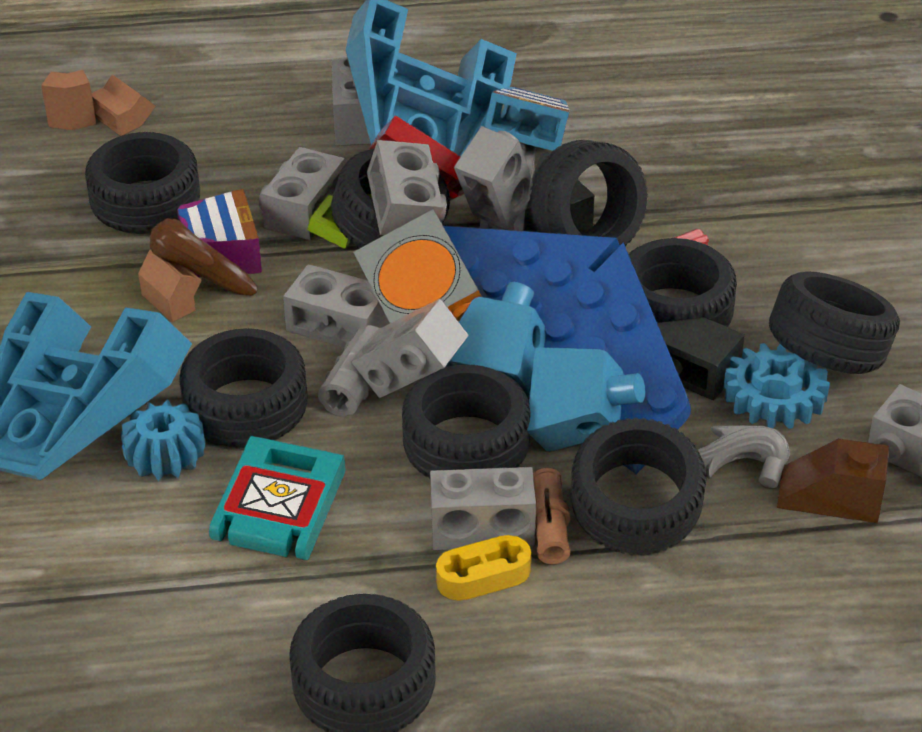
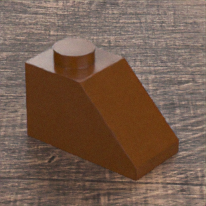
(837, 481)

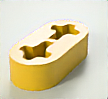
(483, 567)

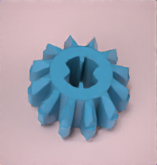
(163, 440)

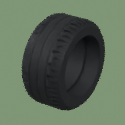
(136, 159)
(558, 175)
(352, 206)
(689, 267)
(834, 322)
(239, 357)
(465, 393)
(643, 444)
(354, 624)

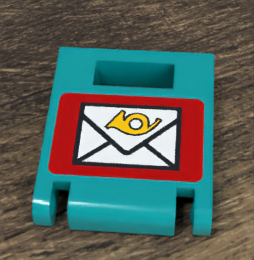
(274, 502)

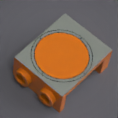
(417, 268)

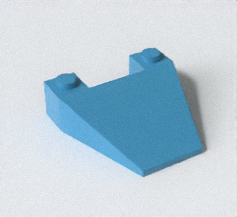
(424, 96)
(66, 399)

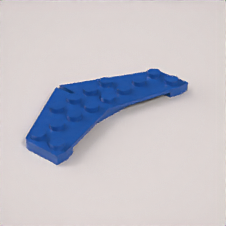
(586, 301)

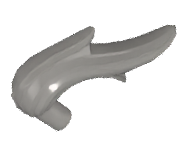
(747, 442)

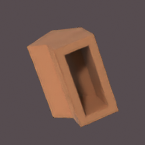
(68, 100)
(120, 106)
(168, 286)

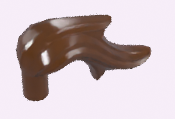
(178, 244)

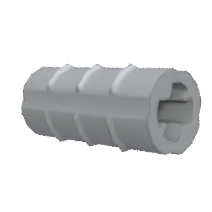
(344, 385)

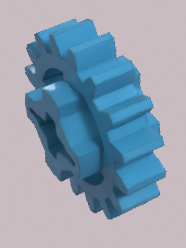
(775, 386)

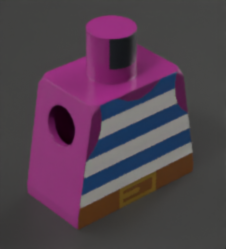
(226, 226)

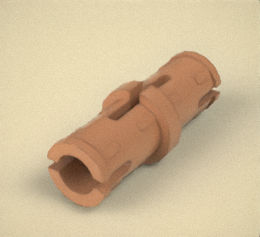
(552, 536)

